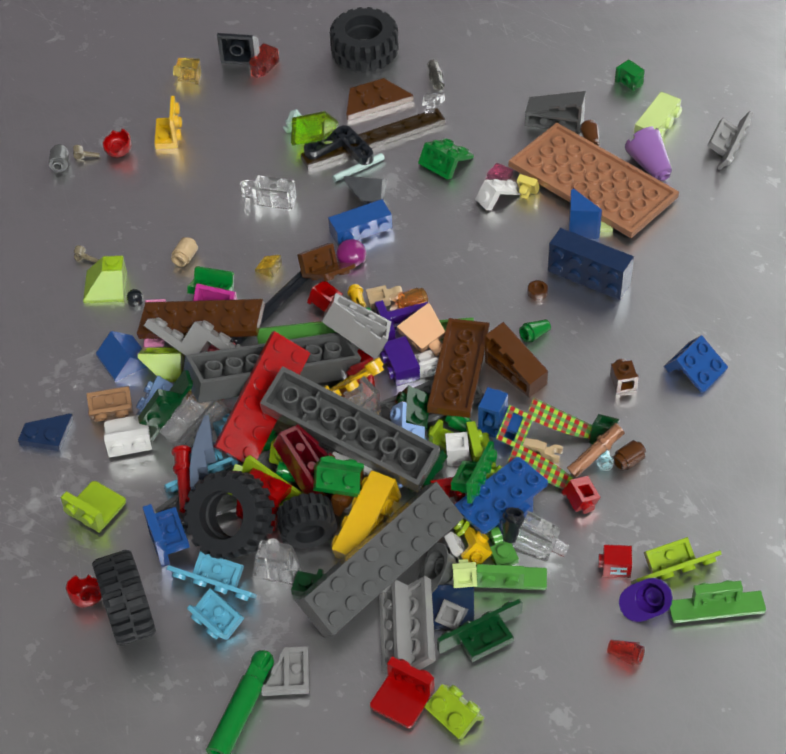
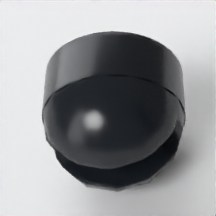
(135, 298)

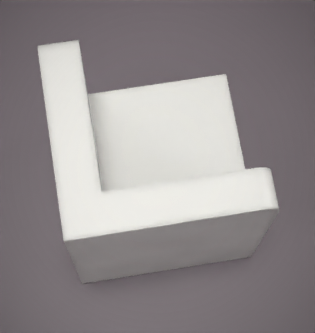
(457, 448)

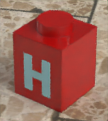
(616, 561)

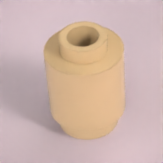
(184, 251)

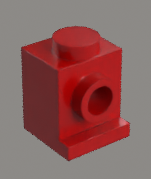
(322, 295)
(581, 494)

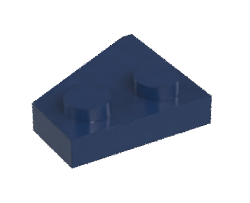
(46, 433)

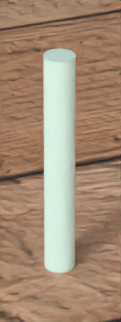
(356, 168)

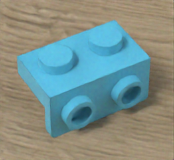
(216, 615)

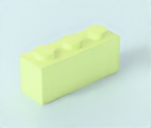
(660, 113)

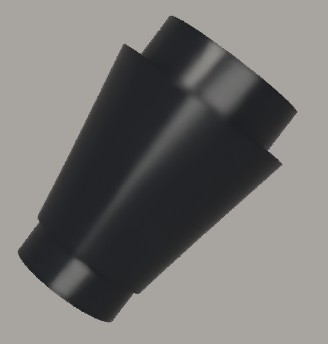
(512, 522)

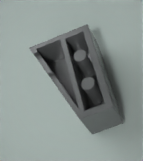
(557, 108)

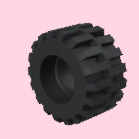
(306, 520)

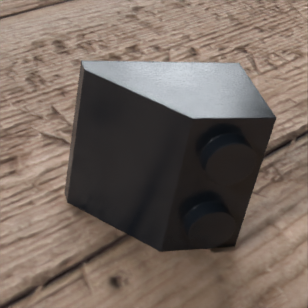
(237, 48)

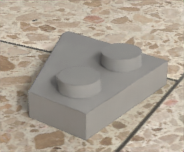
(290, 673)

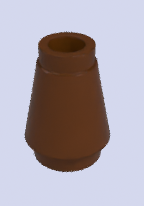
(590, 131)

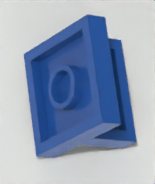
(166, 532)

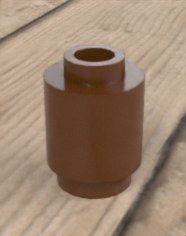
(629, 455)

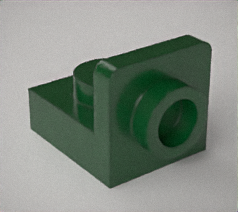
(601, 425)
(304, 581)

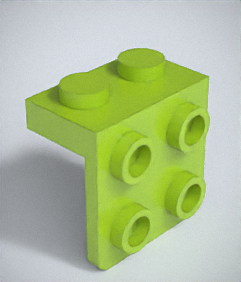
(94, 505)

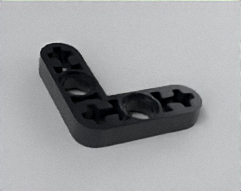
(342, 137)

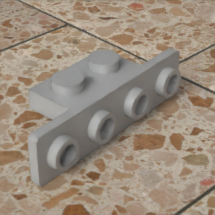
(726, 139)

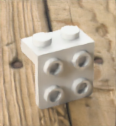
(126, 436)

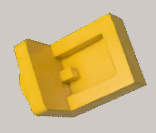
(478, 547)

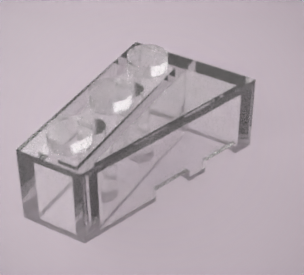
(184, 424)

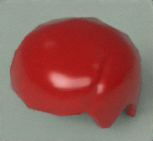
(117, 143)
(83, 591)

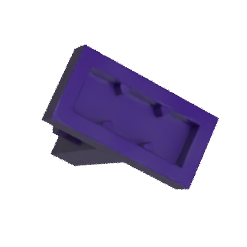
(396, 316)

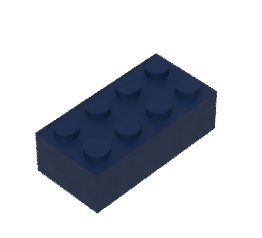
(590, 263)

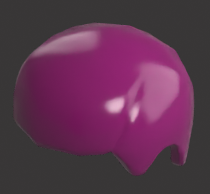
(351, 252)

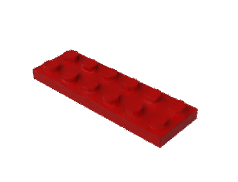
(247, 425)

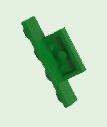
(473, 474)

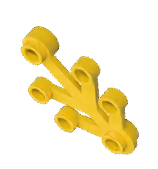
(350, 383)

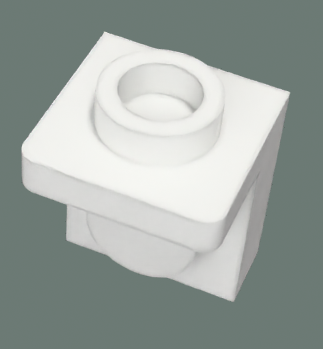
(427, 363)

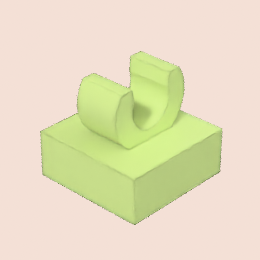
(464, 574)

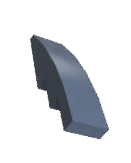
(202, 452)

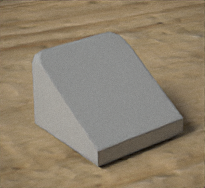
(451, 614)

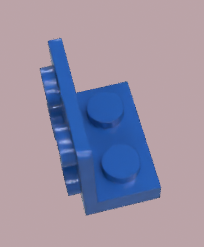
(699, 363)

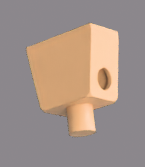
(423, 330)

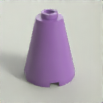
(650, 152)

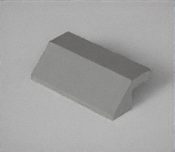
(407, 623)

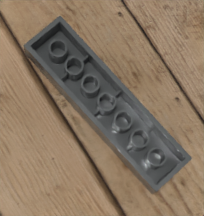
(225, 371)
(350, 429)
(379, 559)

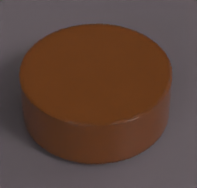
(537, 290)

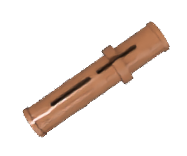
(594, 451)

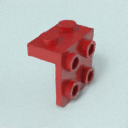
(278, 489)
(403, 693)

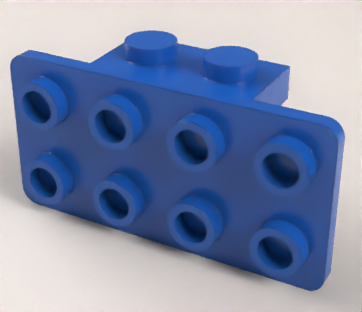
(507, 488)

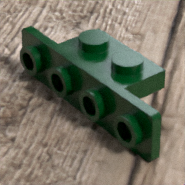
(164, 403)
(483, 634)

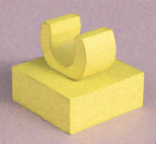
(527, 185)

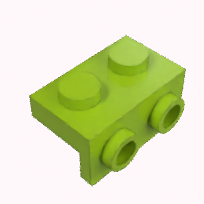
(453, 710)

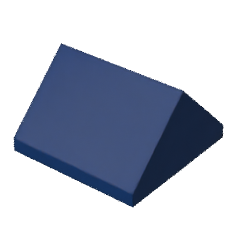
(584, 216)
(120, 355)

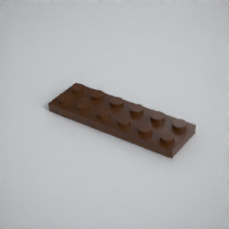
(230, 317)
(458, 368)

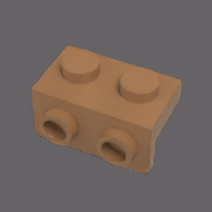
(109, 403)

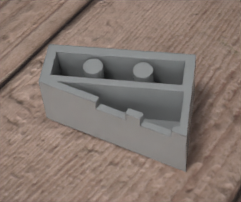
(357, 324)

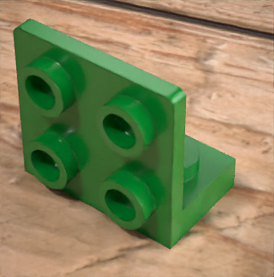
(443, 156)

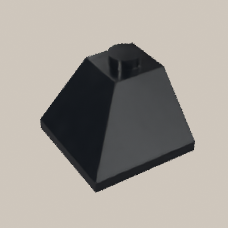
(367, 188)

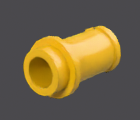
(355, 292)

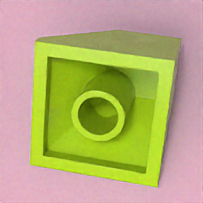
(106, 280)
(163, 361)

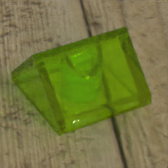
(312, 127)

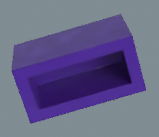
(400, 361)

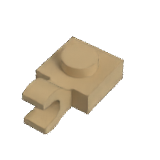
(382, 293)
(541, 448)

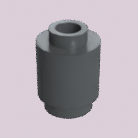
(58, 158)

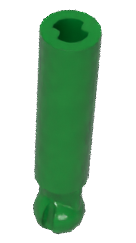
(241, 704)

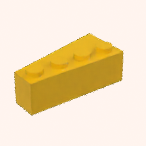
(367, 512)

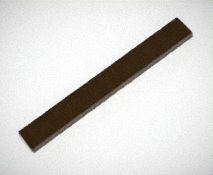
(383, 135)

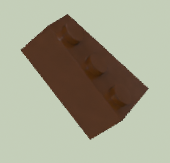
(514, 360)

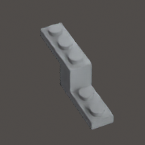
(197, 339)

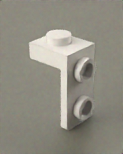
(492, 189)

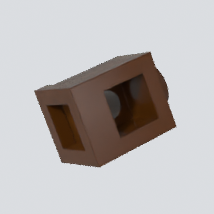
(621, 372)

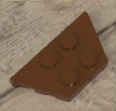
(375, 97)

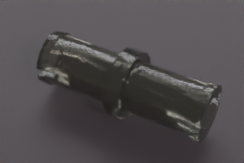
(435, 75)

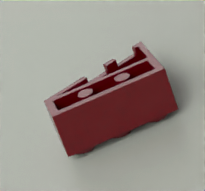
(300, 455)

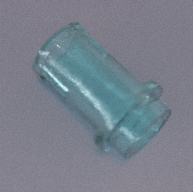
(605, 461)

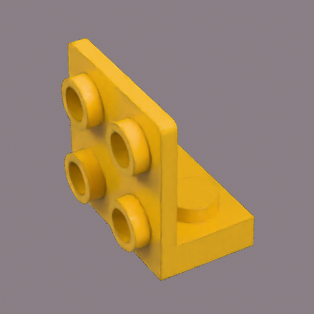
(167, 129)

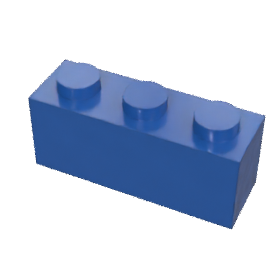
(360, 222)

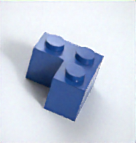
(492, 413)

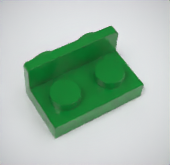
(337, 476)

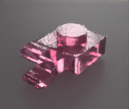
(499, 172)

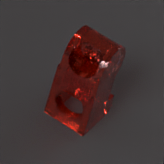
(264, 61)

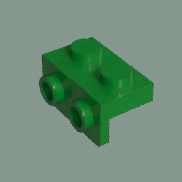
(211, 277)

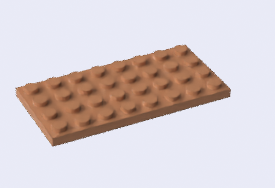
(569, 162)

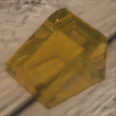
(269, 265)

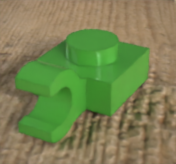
(502, 552)

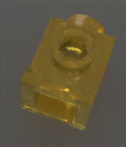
(188, 70)

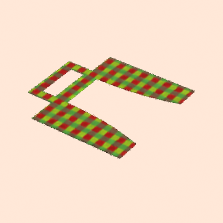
(551, 418)

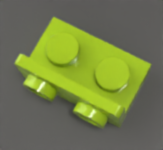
(477, 441)

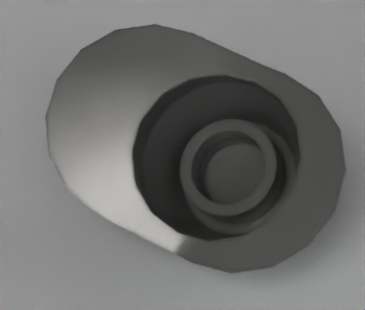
(438, 566)

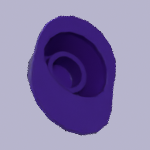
(645, 599)

